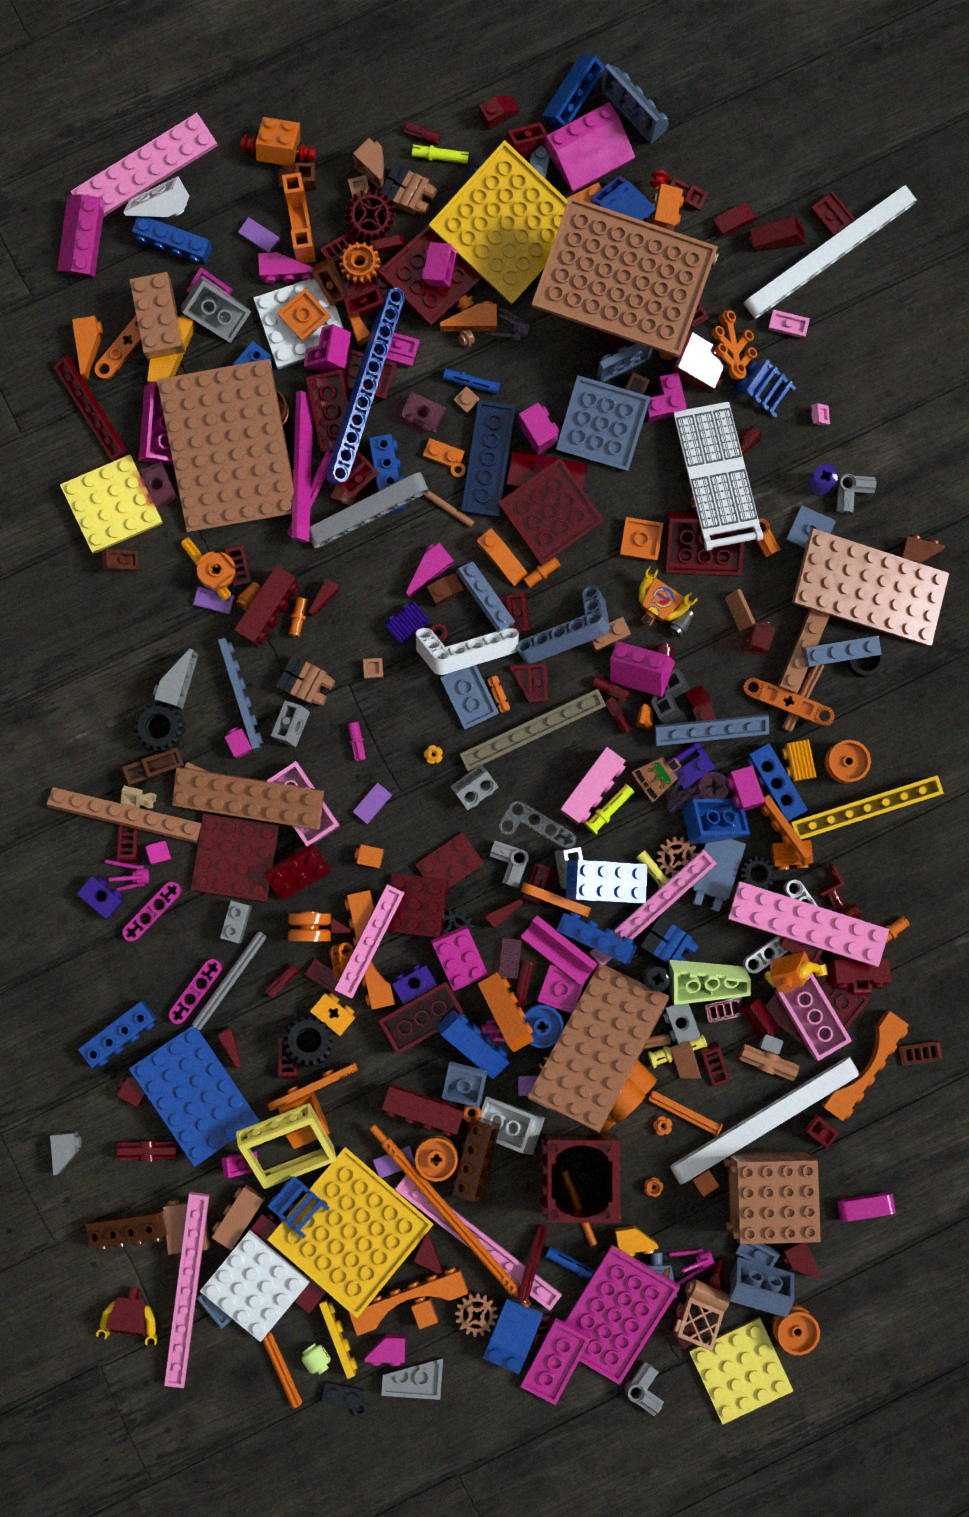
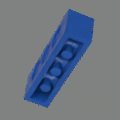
(777, 771)

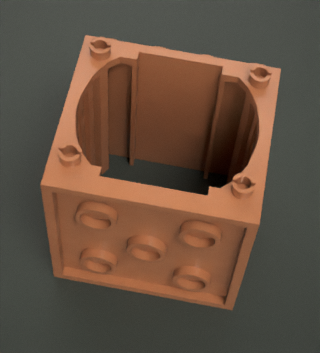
(773, 1197)

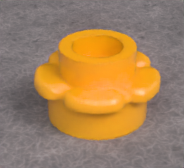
(433, 759)

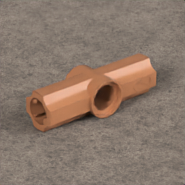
(768, 1062)

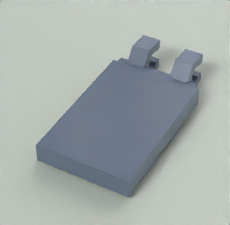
(469, 696)
(720, 879)

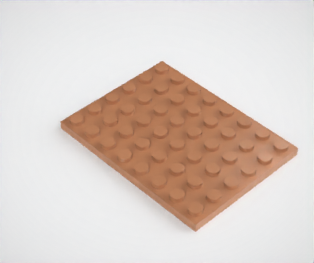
(624, 276)
(227, 445)

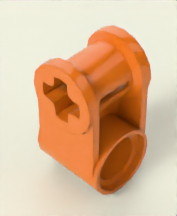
(341, 959)

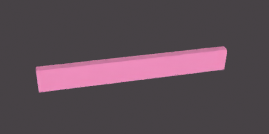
(661, 900)

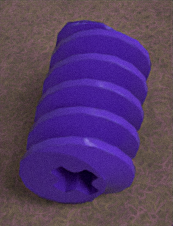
(822, 479)

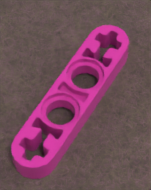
(150, 909)
(197, 992)

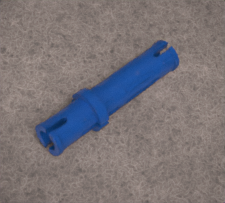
(471, 381)
(568, 1262)

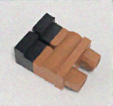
(408, 190)
(311, 683)

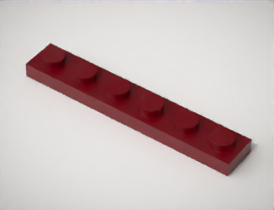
(90, 408)

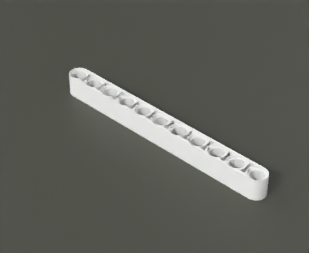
(830, 252)
(764, 1120)

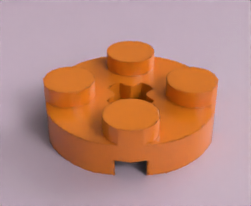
(216, 560)

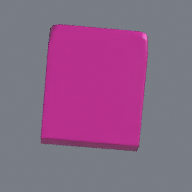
(158, 852)

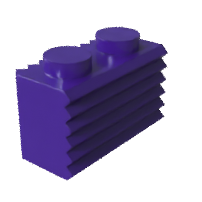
(407, 622)

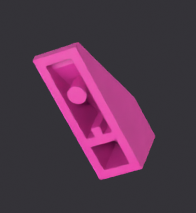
(431, 566)

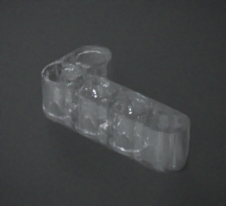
(539, 828)

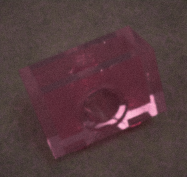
(418, 403)
(152, 475)

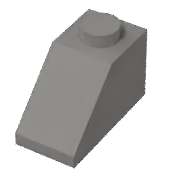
(63, 1149)

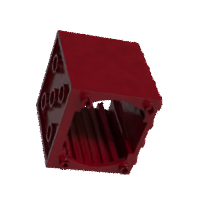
(550, 1148)

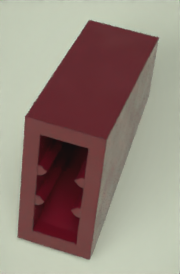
(778, 235)

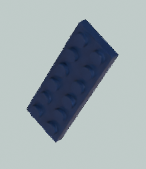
(488, 458)

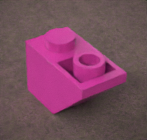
(388, 1350)

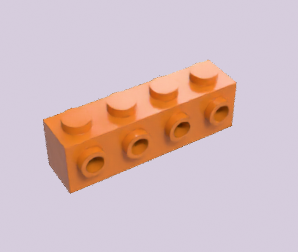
(505, 1011)

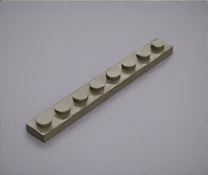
(532, 730)

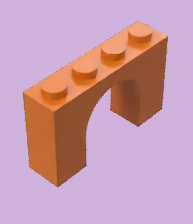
(299, 218)

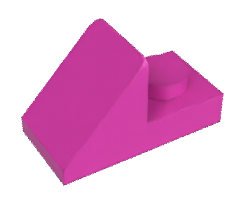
(236, 1165)

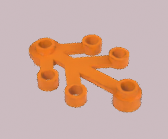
(737, 368)

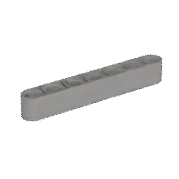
(368, 510)

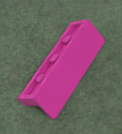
(559, 950)

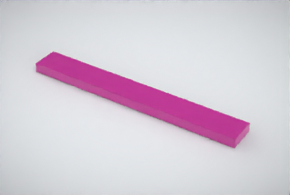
(302, 468)

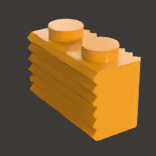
(799, 760)

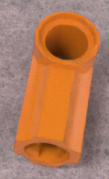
(768, 544)

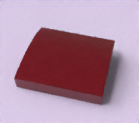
(360, 475)

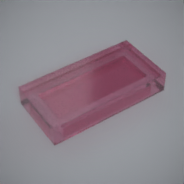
(510, 958)

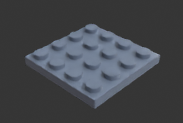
(603, 423)

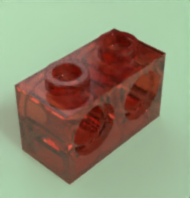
(760, 637)

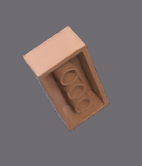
(157, 315)

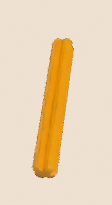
(195, 555)

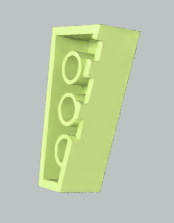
(706, 981)

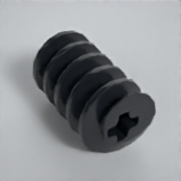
(655, 971)

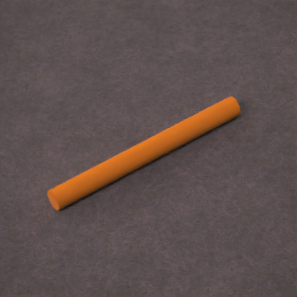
(577, 1204)

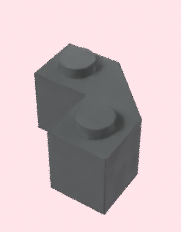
(666, 706)

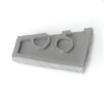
(415, 1382)

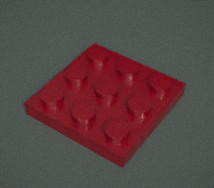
(421, 906)

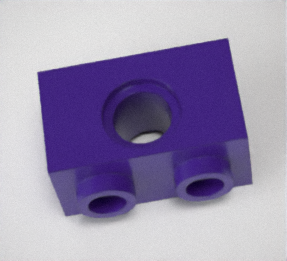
(90, 892)
(407, 993)

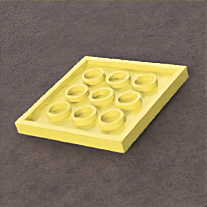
(111, 504)
(741, 1371)

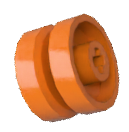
(851, 751)
(309, 927)
(433, 1169)
(798, 1332)

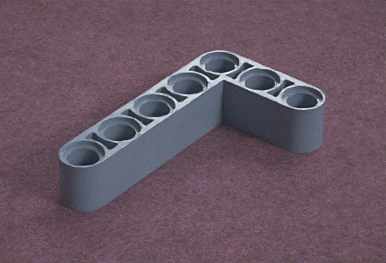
(569, 634)

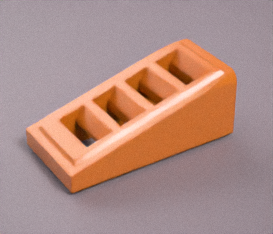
(360, 331)
(645, 717)

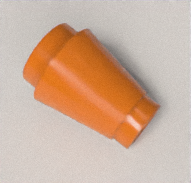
(248, 595)

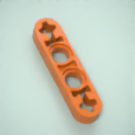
(555, 899)

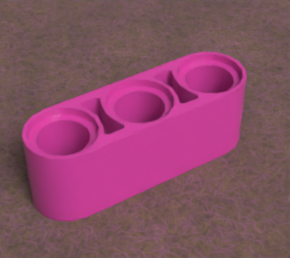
(866, 1206)

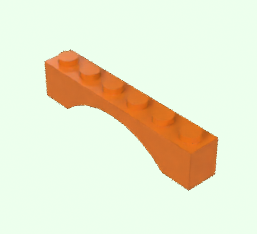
(379, 990)
(888, 1032)
(445, 1286)

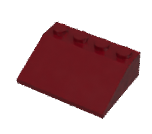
(687, 550)

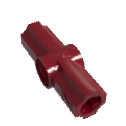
(147, 1150)

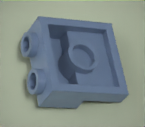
(464, 1084)

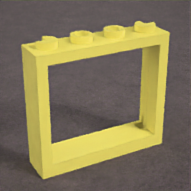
(277, 1127)

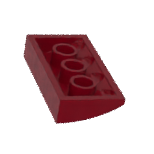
(329, 401)
(527, 465)

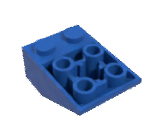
(624, 199)

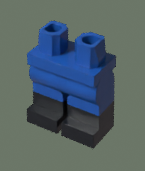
(675, 941)

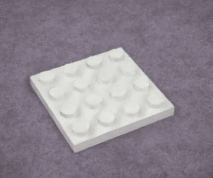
(282, 340)
(255, 1285)

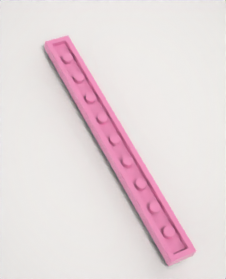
(186, 1289)
(540, 1290)

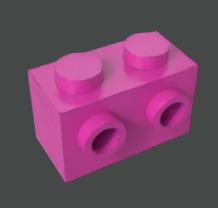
(439, 264)
(745, 789)

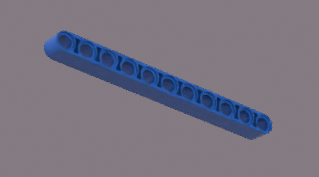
(359, 392)

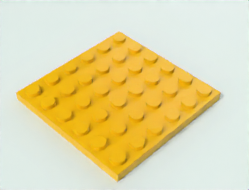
(503, 221)
(360, 1237)

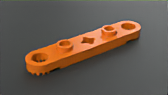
(118, 351)
(802, 706)
(328, 1078)

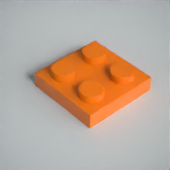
(304, 315)
(641, 539)

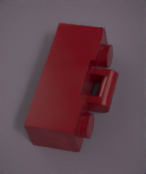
(853, 972)

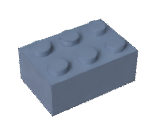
(762, 1287)

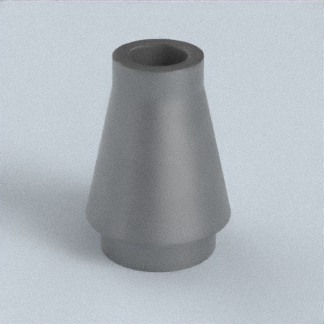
(680, 625)

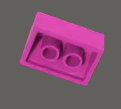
(640, 669)

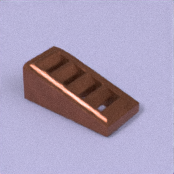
(936, 1047)

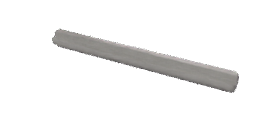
(229, 980)

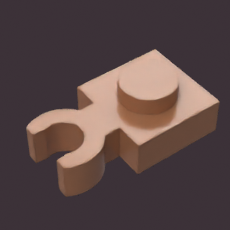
(358, 184)

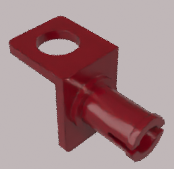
(831, 889)

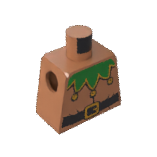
(657, 776)

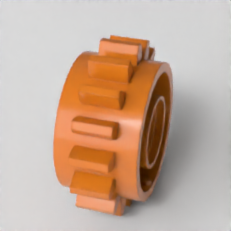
(356, 253)

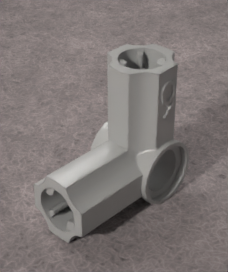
(858, 484)
(514, 870)
(644, 1398)

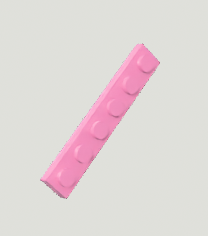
(369, 941)

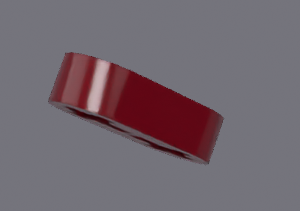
(388, 244)

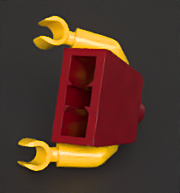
(129, 1317)

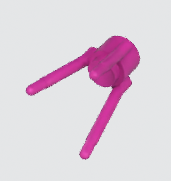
(140, 876)
(492, 1031)
(703, 1262)

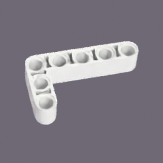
(464, 654)
(774, 943)

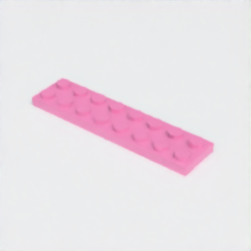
(150, 164)
(808, 924)

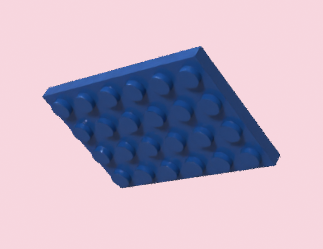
(193, 1095)

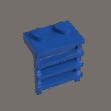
(757, 377)
(289, 1193)

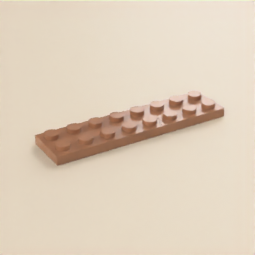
(248, 798)

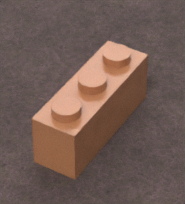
(237, 1216)

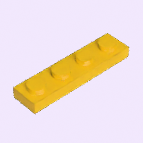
(342, 1345)

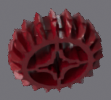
(364, 207)

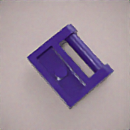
(696, 768)

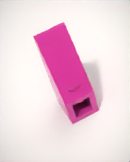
(279, 267)

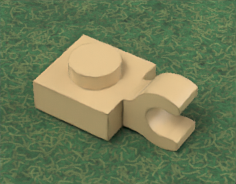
(134, 797)

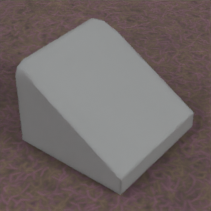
(771, 1044)

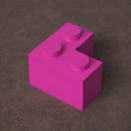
(331, 351)
(669, 401)

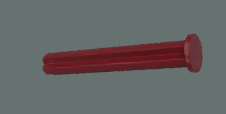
(523, 983)
(532, 1264)

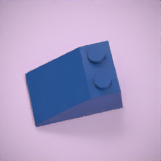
(714, 820)
(512, 1336)

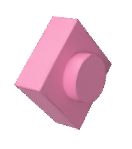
(820, 414)

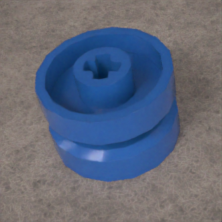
(553, 1025)

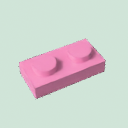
(788, 323)

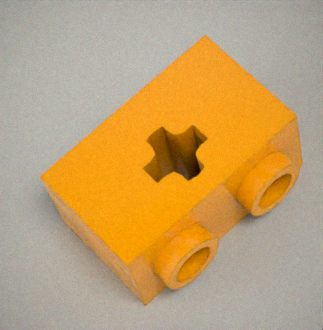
(322, 1012)

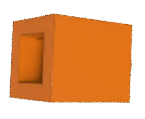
(369, 856)
(424, 1312)

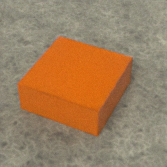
(705, 1182)

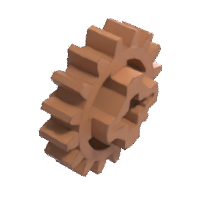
(669, 852)
(469, 1320)

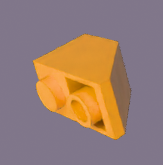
(633, 1240)

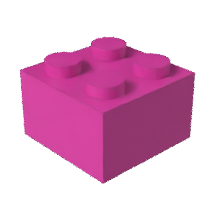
(538, 428)

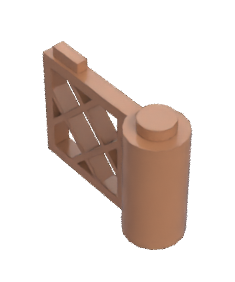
(704, 1298)

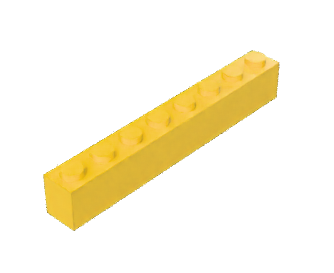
(867, 807)

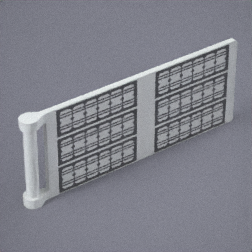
(717, 474)

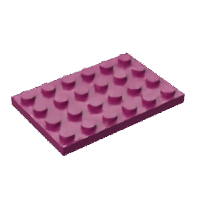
(620, 1312)

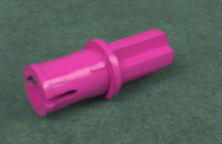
(356, 741)

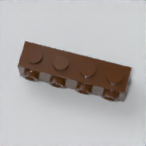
(476, 1159)
(127, 1229)

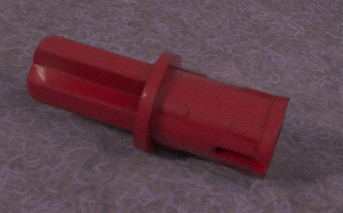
(422, 133)
(610, 688)
(618, 715)
(281, 981)

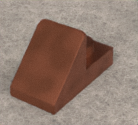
(119, 560)

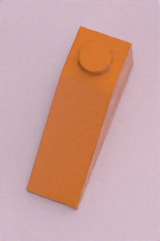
(476, 319)
(87, 340)
(501, 557)

